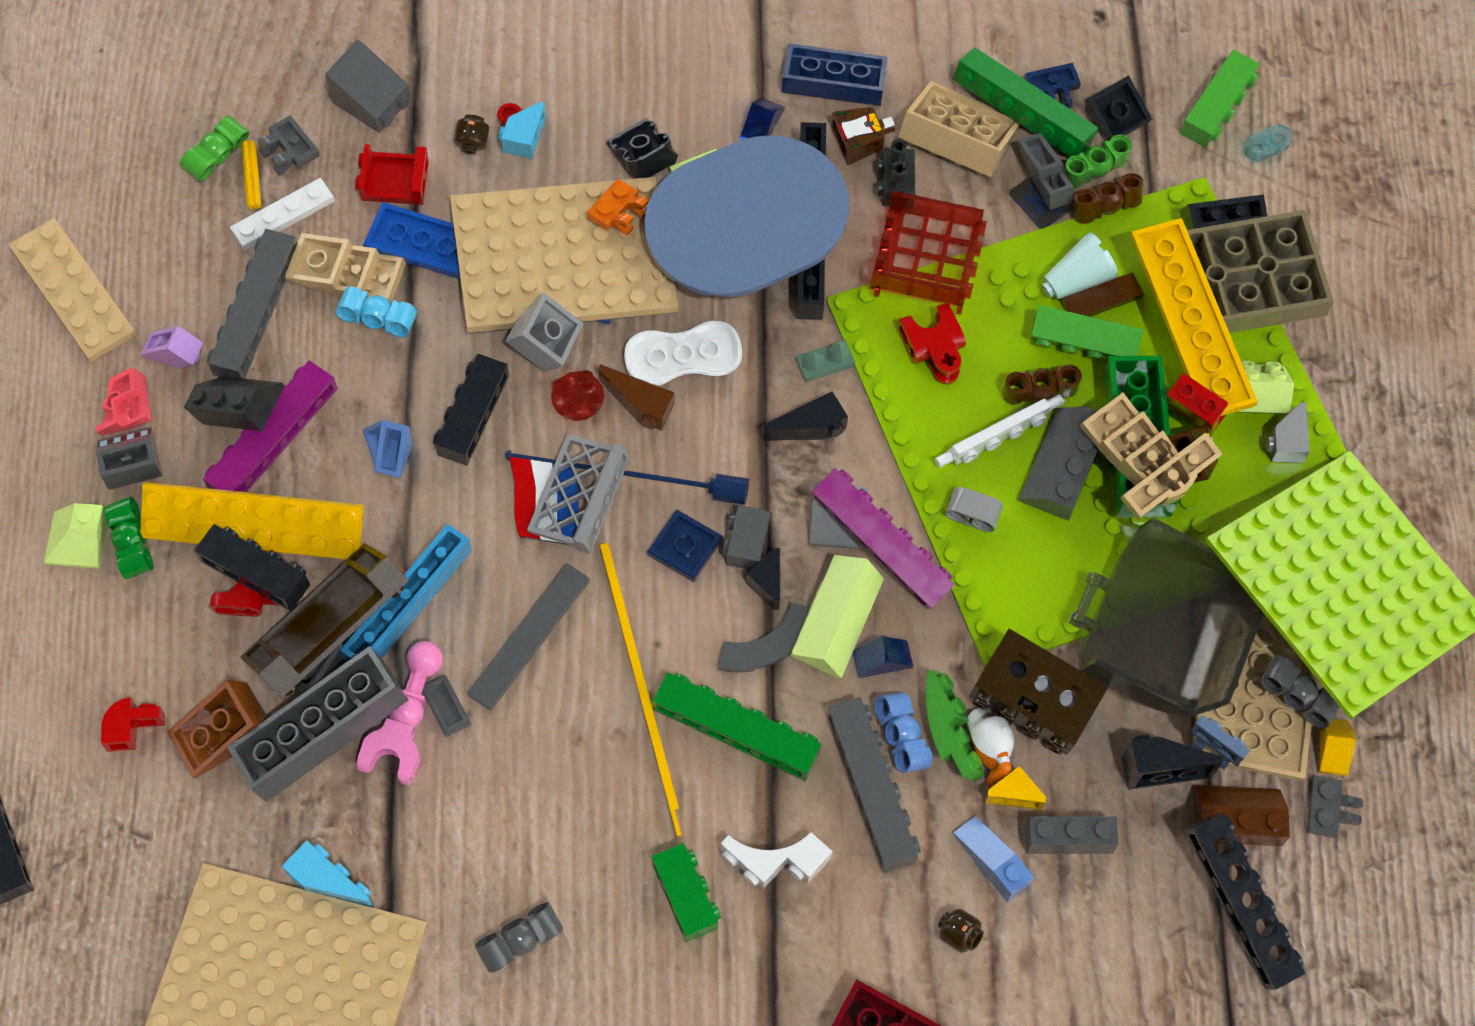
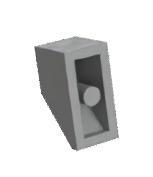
(1290, 437)

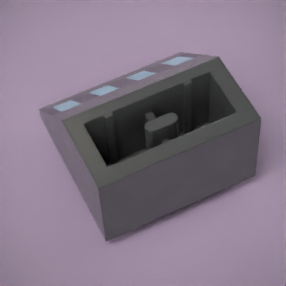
(128, 458)

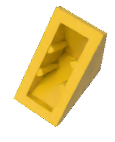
(1336, 748)
(1016, 791)

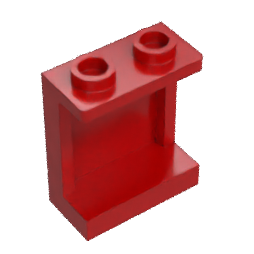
(392, 176)
(1196, 403)

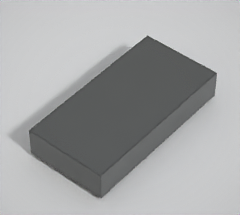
(445, 706)

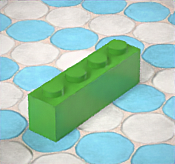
(1220, 98)
(1084, 334)

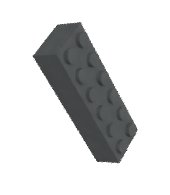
(317, 724)

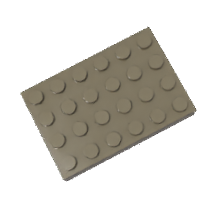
(1264, 270)

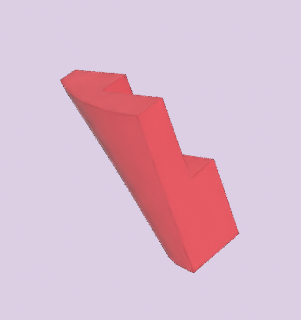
(126, 403)

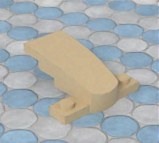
(1146, 455)

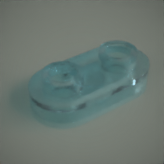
(1266, 144)

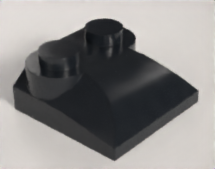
(1118, 109)

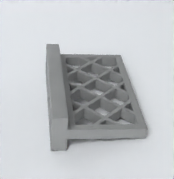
(601, 493)

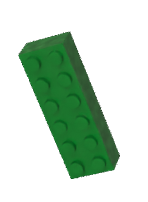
(1144, 385)

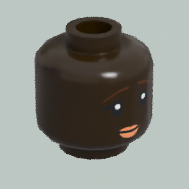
(471, 134)
(960, 930)

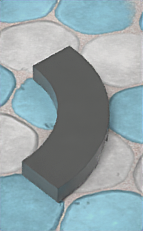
(768, 649)

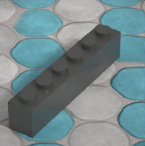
(253, 305)
(872, 784)

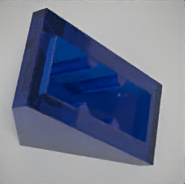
(761, 118)
(882, 657)

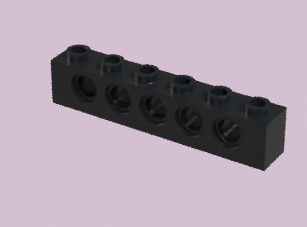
(1230, 893)

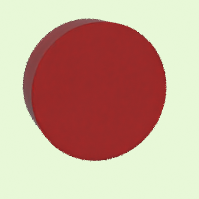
(506, 111)

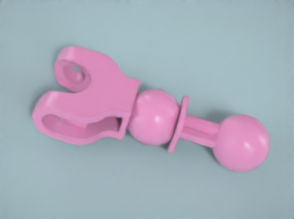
(398, 731)

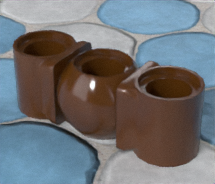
(1107, 198)
(1030, 388)

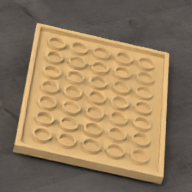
(541, 242)
(284, 958)

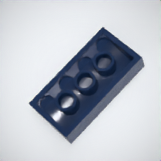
(834, 74)

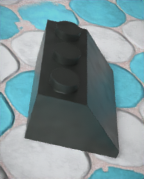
(234, 402)

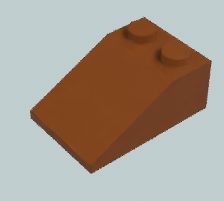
(215, 725)

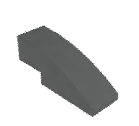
(1046, 171)

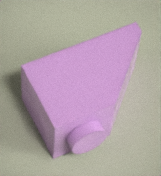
(173, 347)

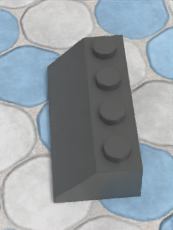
(1061, 464)

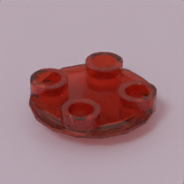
(577, 395)

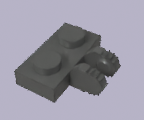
(1325, 807)

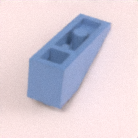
(994, 858)

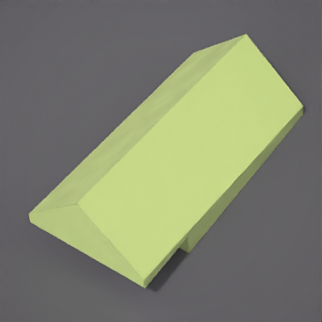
(838, 614)

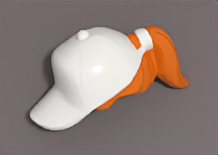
(992, 742)

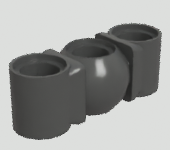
(1299, 691)
(518, 937)

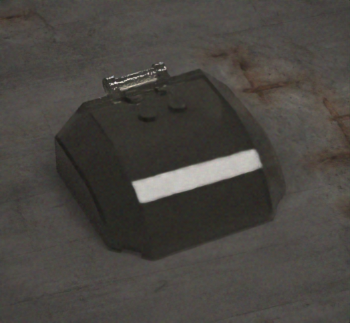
(1168, 624)

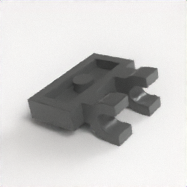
(294, 142)

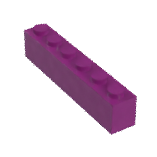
(257, 450)
(882, 538)

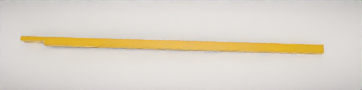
(641, 685)

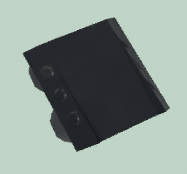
(643, 149)

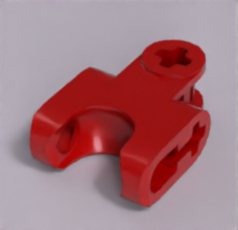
(937, 344)
(239, 602)

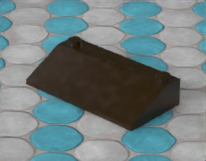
(324, 619)

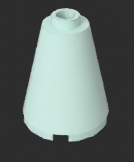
(1080, 269)

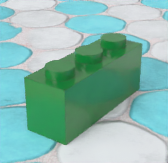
(686, 892)

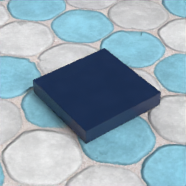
(685, 545)

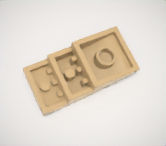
(335, 264)

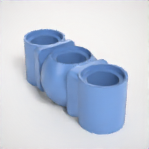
(903, 732)

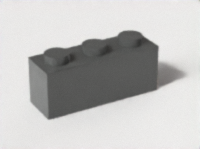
(1071, 835)

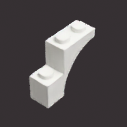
(761, 866)

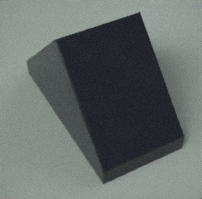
(765, 578)

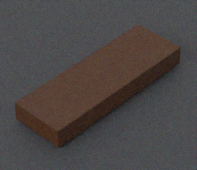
(1104, 296)

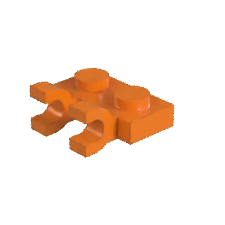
(613, 204)

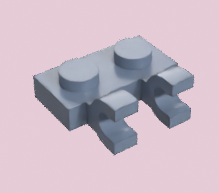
(1210, 733)

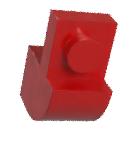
(123, 719)

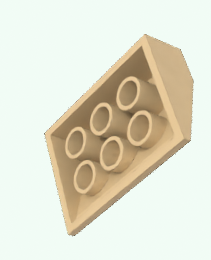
(958, 128)

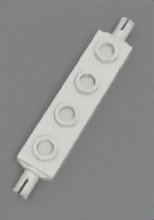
(993, 436)

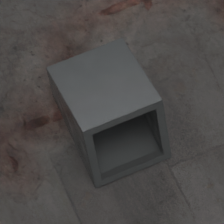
(367, 87)

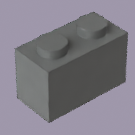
(748, 537)

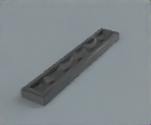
(528, 637)

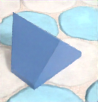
(389, 446)

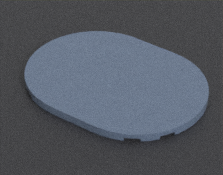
(746, 216)

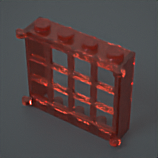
(934, 209)

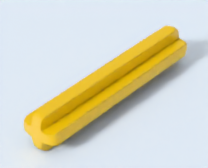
(251, 175)

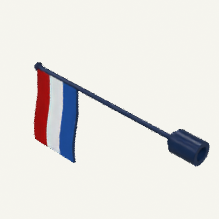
(533, 472)

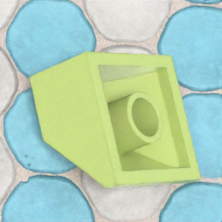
(77, 536)

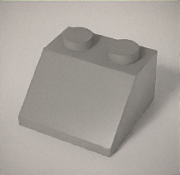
(545, 333)
(827, 531)

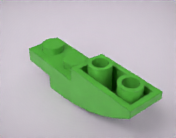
(945, 718)

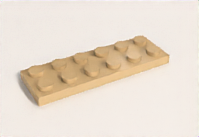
(72, 290)

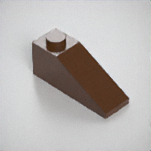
(643, 400)

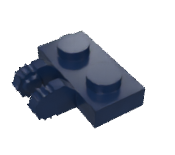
(1056, 80)

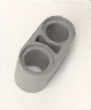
(974, 509)

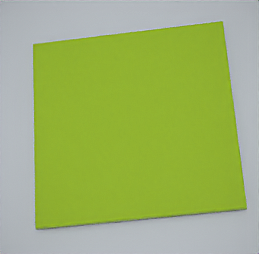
(1347, 582)

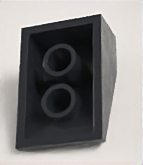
(1165, 762)

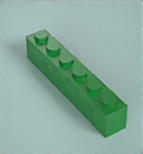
(1024, 103)
(737, 726)

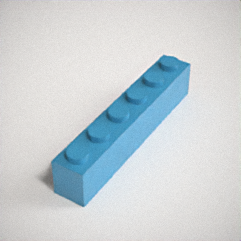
(425, 580)

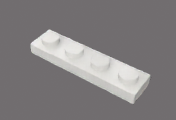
(283, 213)

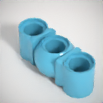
(376, 312)

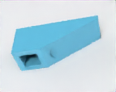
(317, 874)

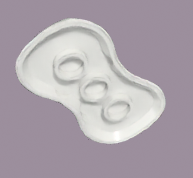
(706, 349)

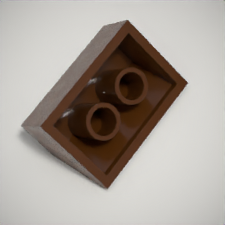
(1256, 813)

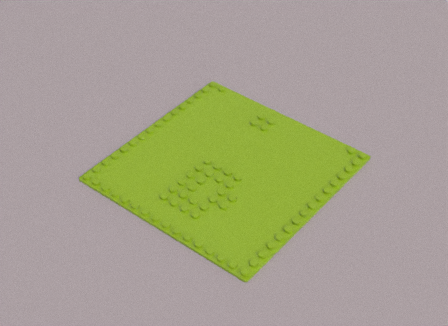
(1034, 562)

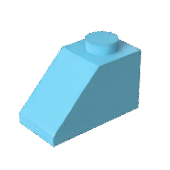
(523, 131)

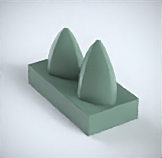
(825, 361)

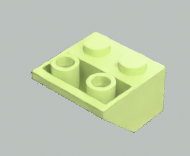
(1271, 387)

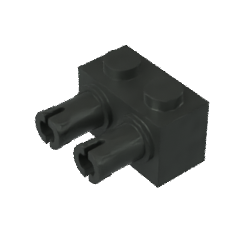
(896, 170)

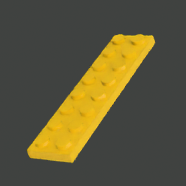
(1192, 313)
(269, 520)

